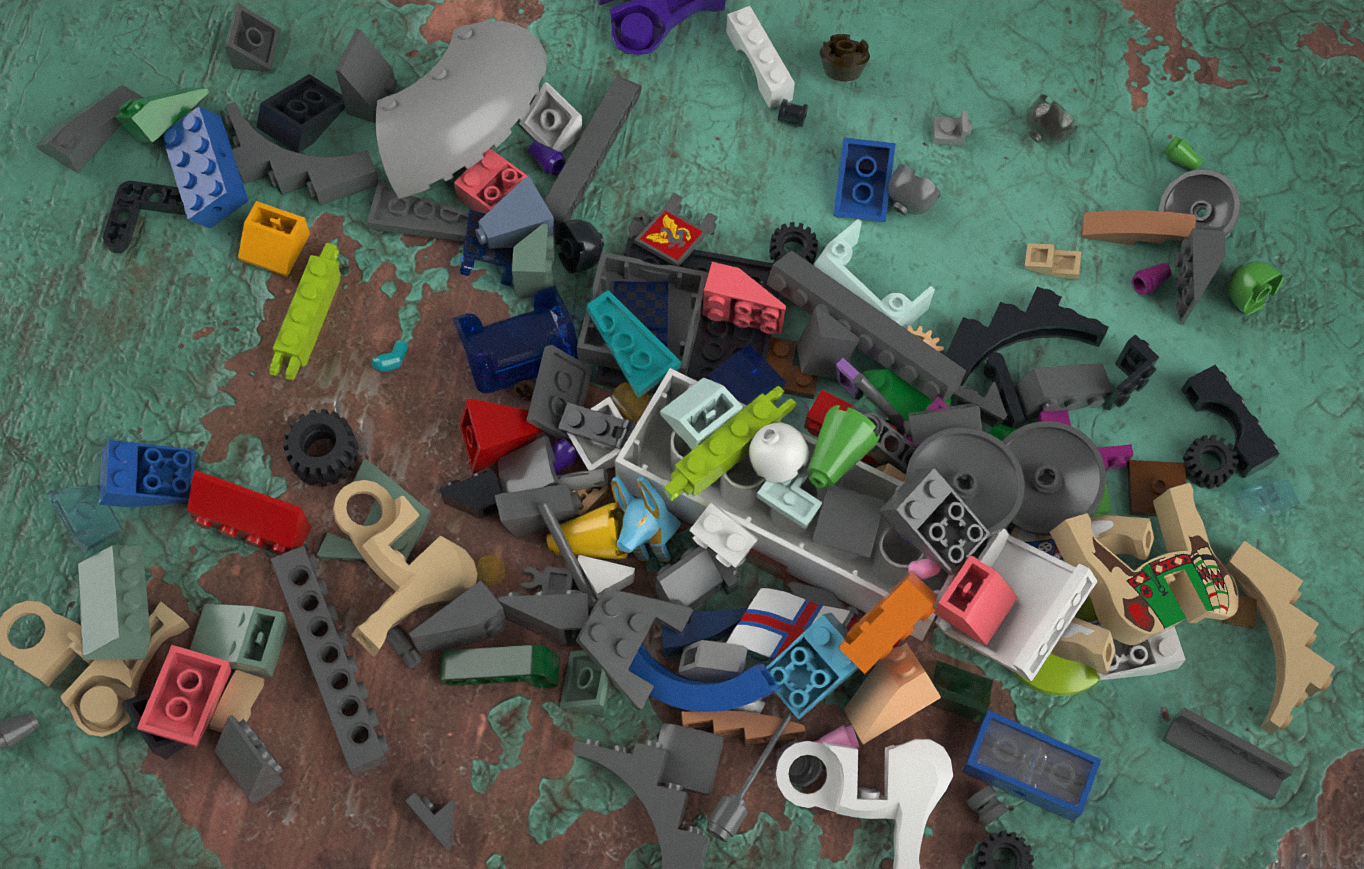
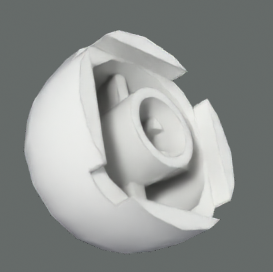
(778, 452)

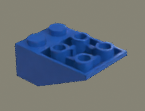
(145, 474)

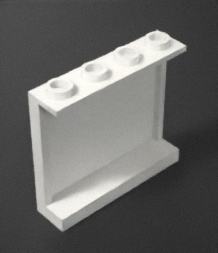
(1046, 604)

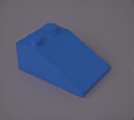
(864, 179)

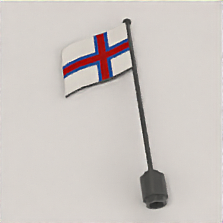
(767, 629)

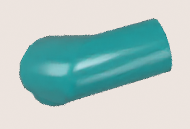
(391, 360)

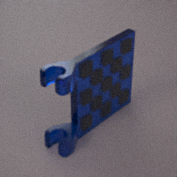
(474, 250)
(647, 303)

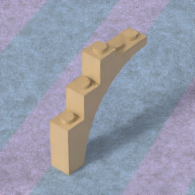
(1298, 668)

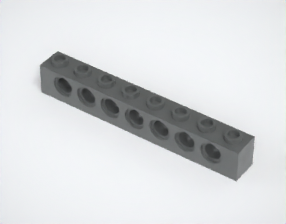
(289, 569)

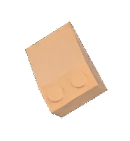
(890, 694)

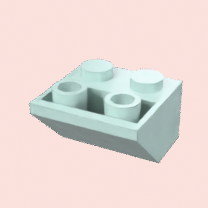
(701, 411)

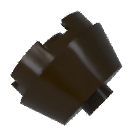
(844, 58)

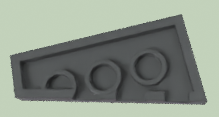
(415, 216)

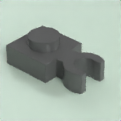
(553, 580)

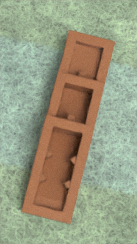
(1138, 225)
(754, 727)

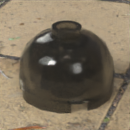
(1049, 122)

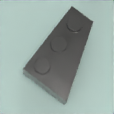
(1062, 388)

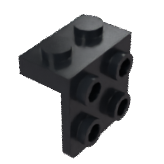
(1138, 364)

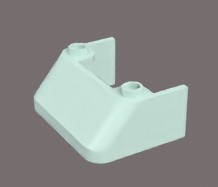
(894, 305)

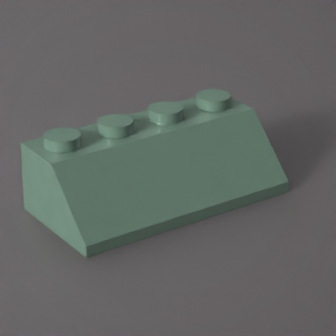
(114, 605)

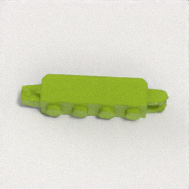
(307, 312)
(725, 446)

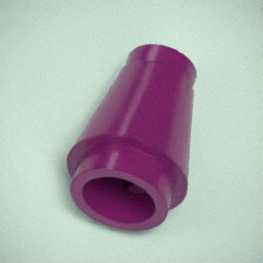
(1150, 278)

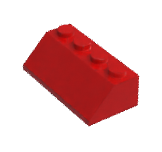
(246, 514)

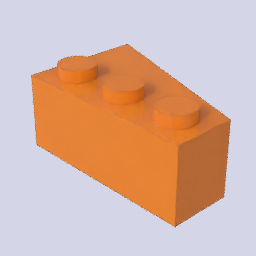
(888, 622)

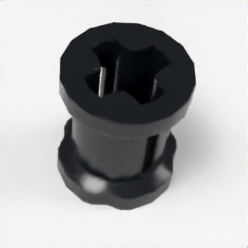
(792, 112)

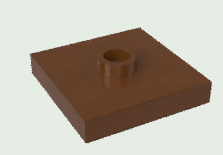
(1150, 480)

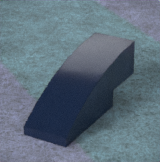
(702, 625)

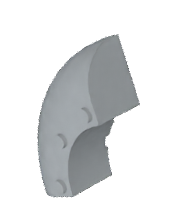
(459, 105)

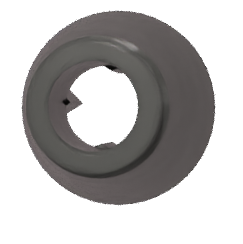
(16, 729)

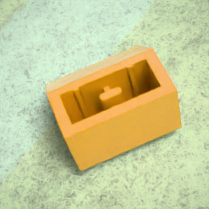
(272, 238)

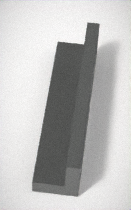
(1227, 753)

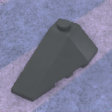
(85, 132)

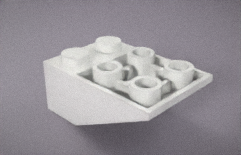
(1146, 658)

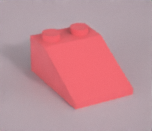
(185, 695)

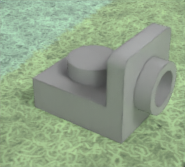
(951, 130)

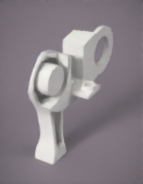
(913, 785)

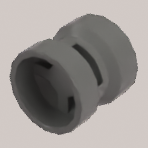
(991, 811)

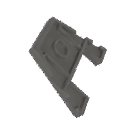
(617, 631)

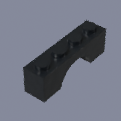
(1213, 393)

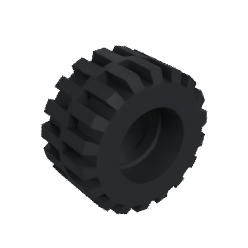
(317, 427)

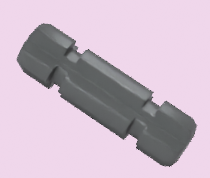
(403, 647)

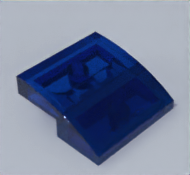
(746, 375)

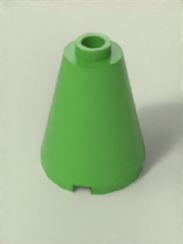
(840, 445)

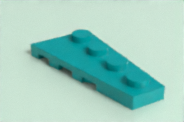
(634, 347)

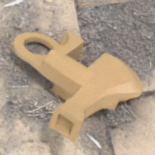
(430, 580)
(104, 685)

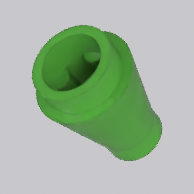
(1183, 154)

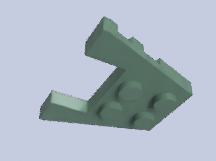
(340, 548)

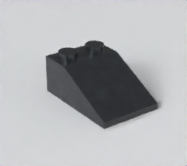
(300, 113)

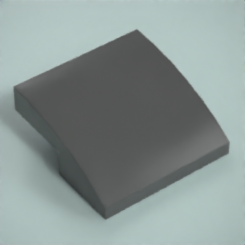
(528, 467)
(848, 521)
(691, 757)

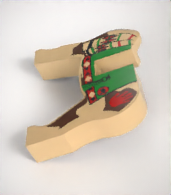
(1140, 601)

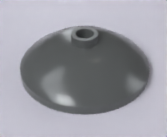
(1206, 191)

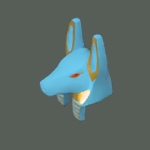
(644, 520)

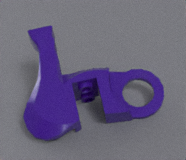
(643, 24)

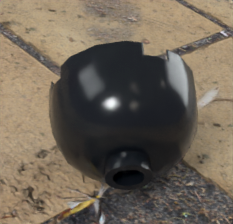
(579, 244)

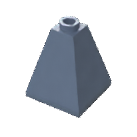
(514, 217)

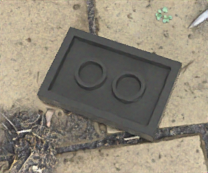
(558, 382)

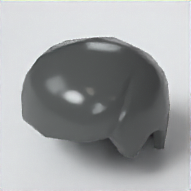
(803, 769)

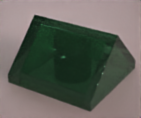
(961, 691)

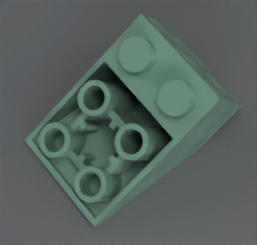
(242, 635)

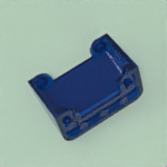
(515, 346)

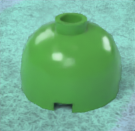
(1252, 284)

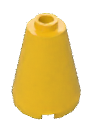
(593, 534)

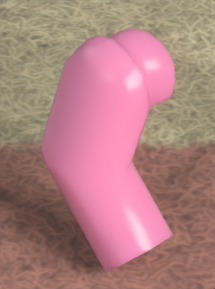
(924, 568)

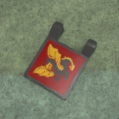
(672, 235)

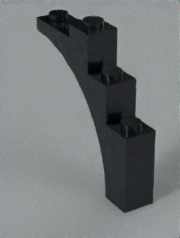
(1011, 325)

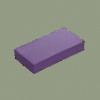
(845, 378)

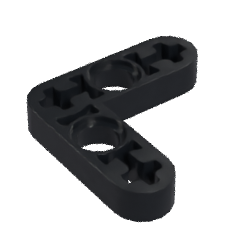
(133, 206)

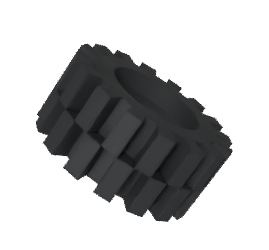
(793, 234)
(1217, 449)
(1004, 841)

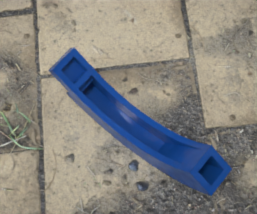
(702, 696)

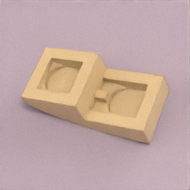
(1052, 262)
(237, 699)

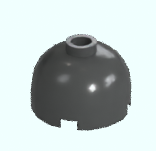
(911, 192)

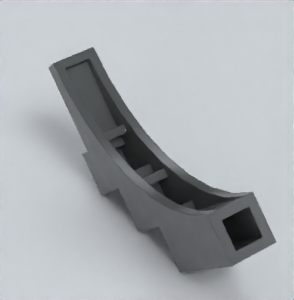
(324, 176)
(665, 804)

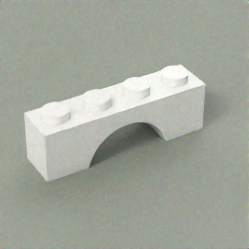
(771, 74)

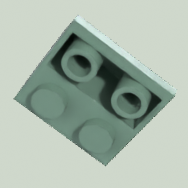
(533, 262)

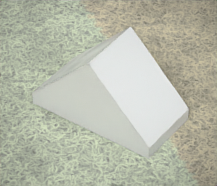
(605, 574)

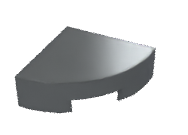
(638, 224)

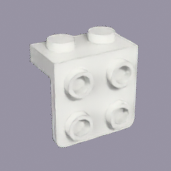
(723, 535)

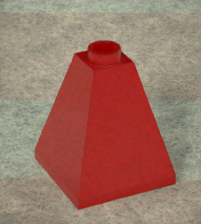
(493, 431)

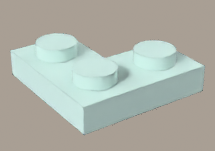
(790, 499)

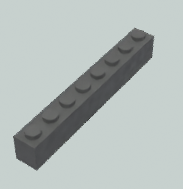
(878, 334)

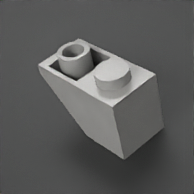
(712, 661)

